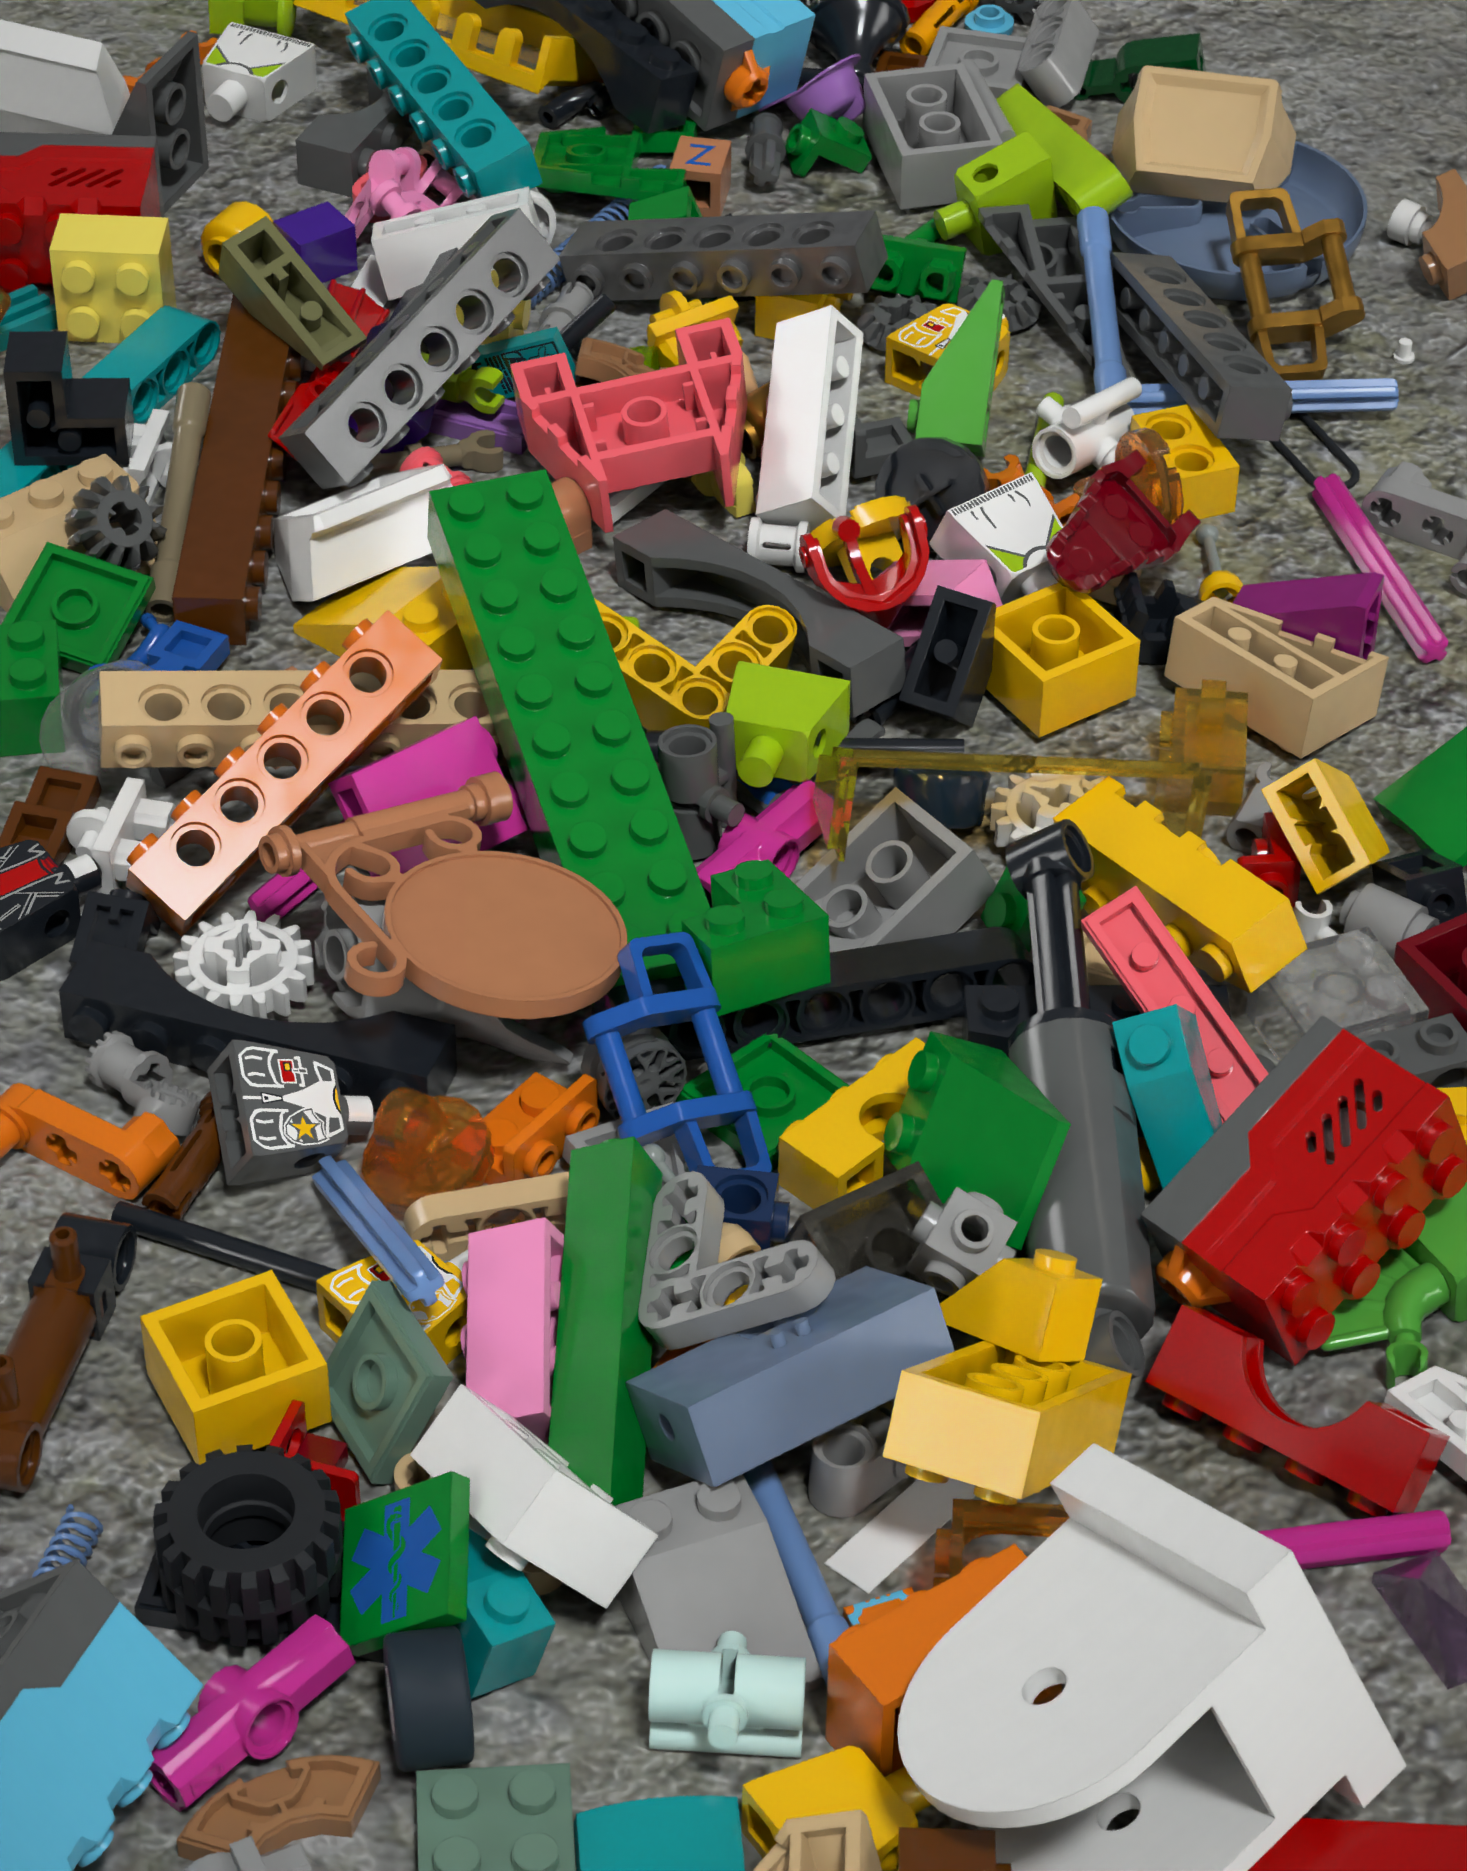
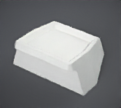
(57, 83)
(356, 532)

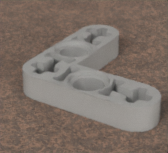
(688, 1301)

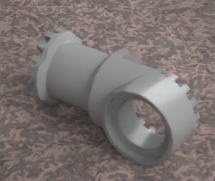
(143, 1080)

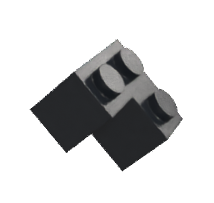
(61, 416)

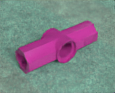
(774, 835)
(249, 1711)

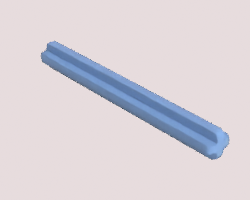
(1307, 396)
(378, 1231)

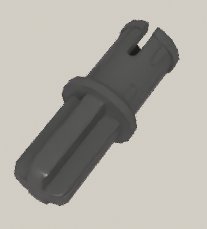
(765, 148)

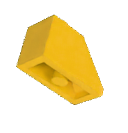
(1029, 1306)

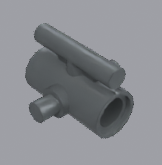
(701, 780)

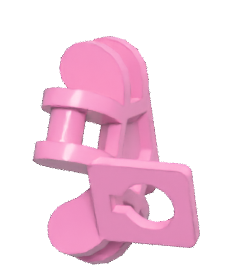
(396, 187)

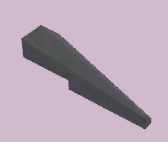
(1051, 263)

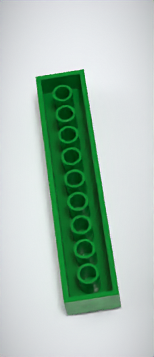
(562, 702)

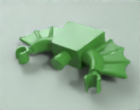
(1409, 1289)

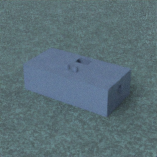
(789, 1378)

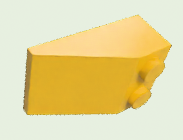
(410, 594)

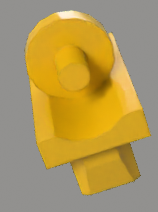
(678, 313)

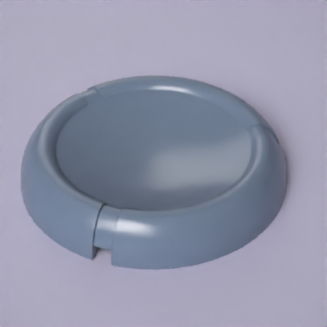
(1199, 232)

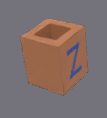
(707, 171)

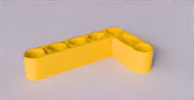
(677, 693)

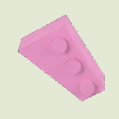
(513, 1318)

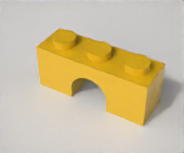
(842, 1140)

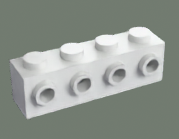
(810, 419)

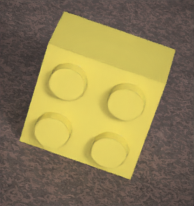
(110, 274)

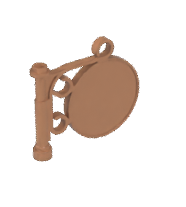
(467, 924)

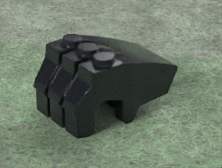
(1150, 616)

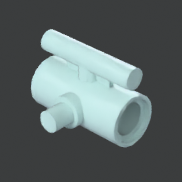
(727, 1700)

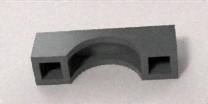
(339, 146)

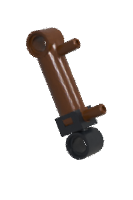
(68, 1305)

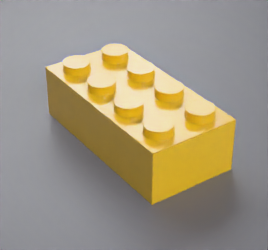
(1002, 1419)

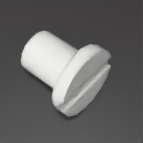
(1404, 354)

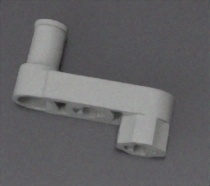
(1410, 510)

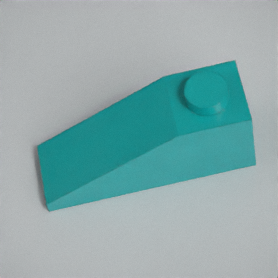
(1168, 1085)
(504, 1622)

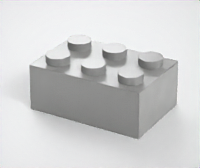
(925, 129)

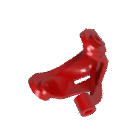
(884, 595)

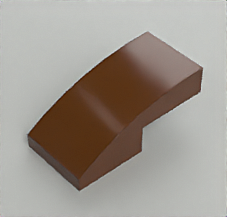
(48, 809)

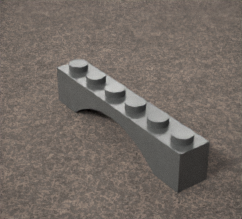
(687, 567)

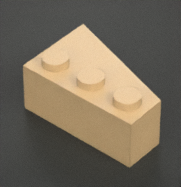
(1295, 687)

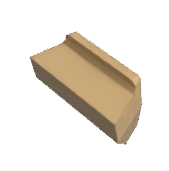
(1202, 134)

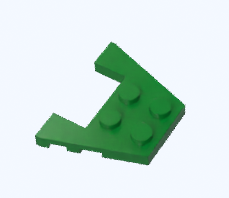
(607, 164)

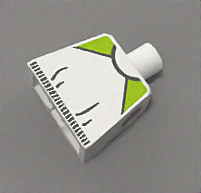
(257, 74)
(1006, 529)

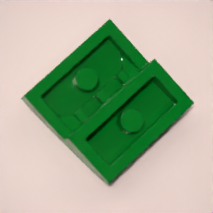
(1433, 800)

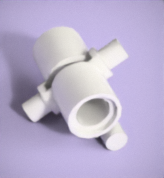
(1085, 431)

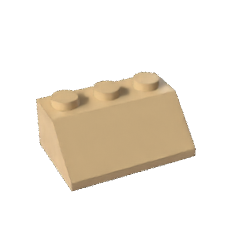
(37, 517)

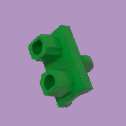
(921, 269)

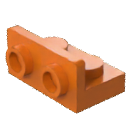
(533, 1124)

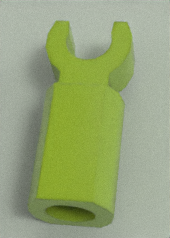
(473, 387)

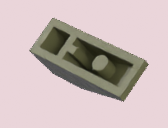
(287, 295)

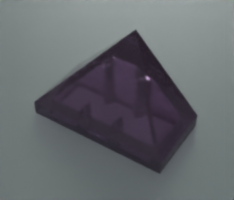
(1431, 1610)

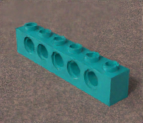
(441, 98)

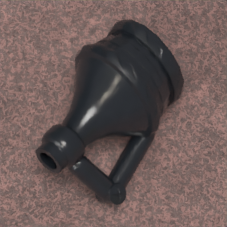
(855, 28)

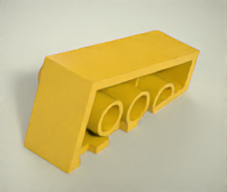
(1214, 911)

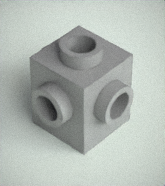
(960, 1240)

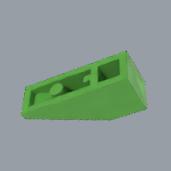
(961, 383)

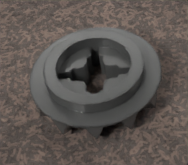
(1021, 303)
(877, 317)

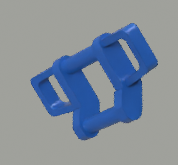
(647, 1010)

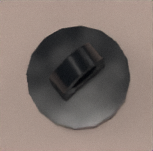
(933, 476)

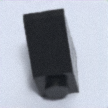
(952, 657)

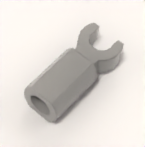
(1248, 820)

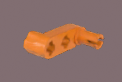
(83, 1145)

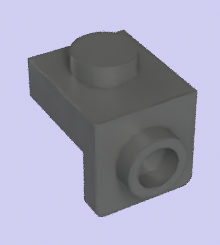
(875, 443)

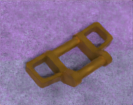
(1291, 247)

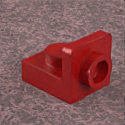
(1274, 859)

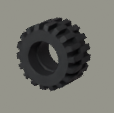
(238, 1501)

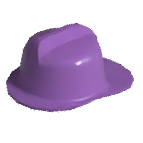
(831, 92)

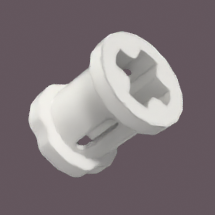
(783, 534)

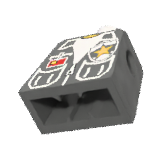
(280, 1111)

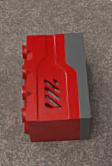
(70, 176)
(1307, 1190)

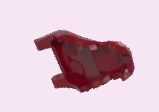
(1114, 530)

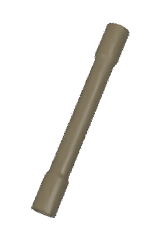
(188, 429)

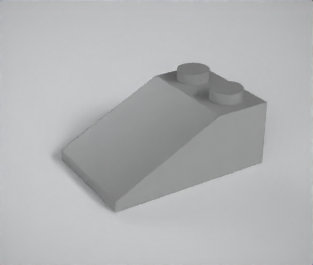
(898, 879)
(713, 1575)

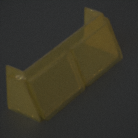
(1180, 790)

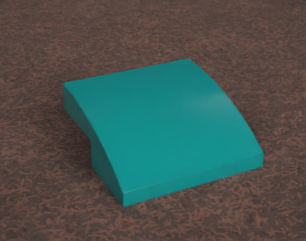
(661, 1835)

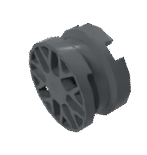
(652, 1063)

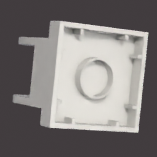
(1188, 1692)

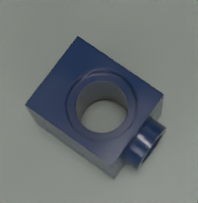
(751, 1202)

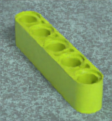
(1079, 170)

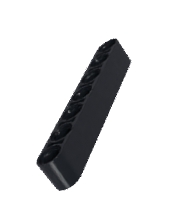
(848, 1000)

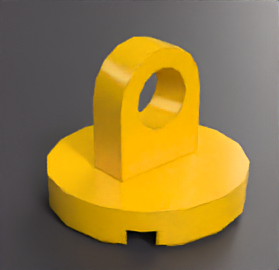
(877, 535)

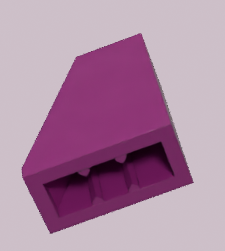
(1331, 605)

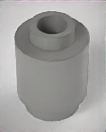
(1386, 914)

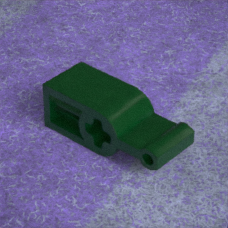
(1121, 73)

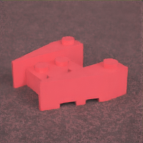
(641, 424)

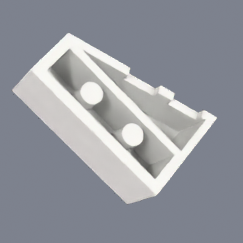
(531, 1500)

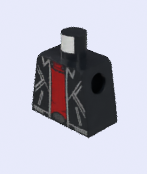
(39, 903)

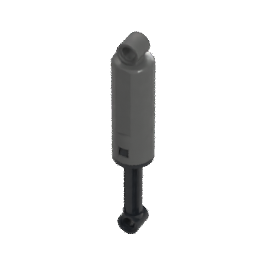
(1075, 1062)

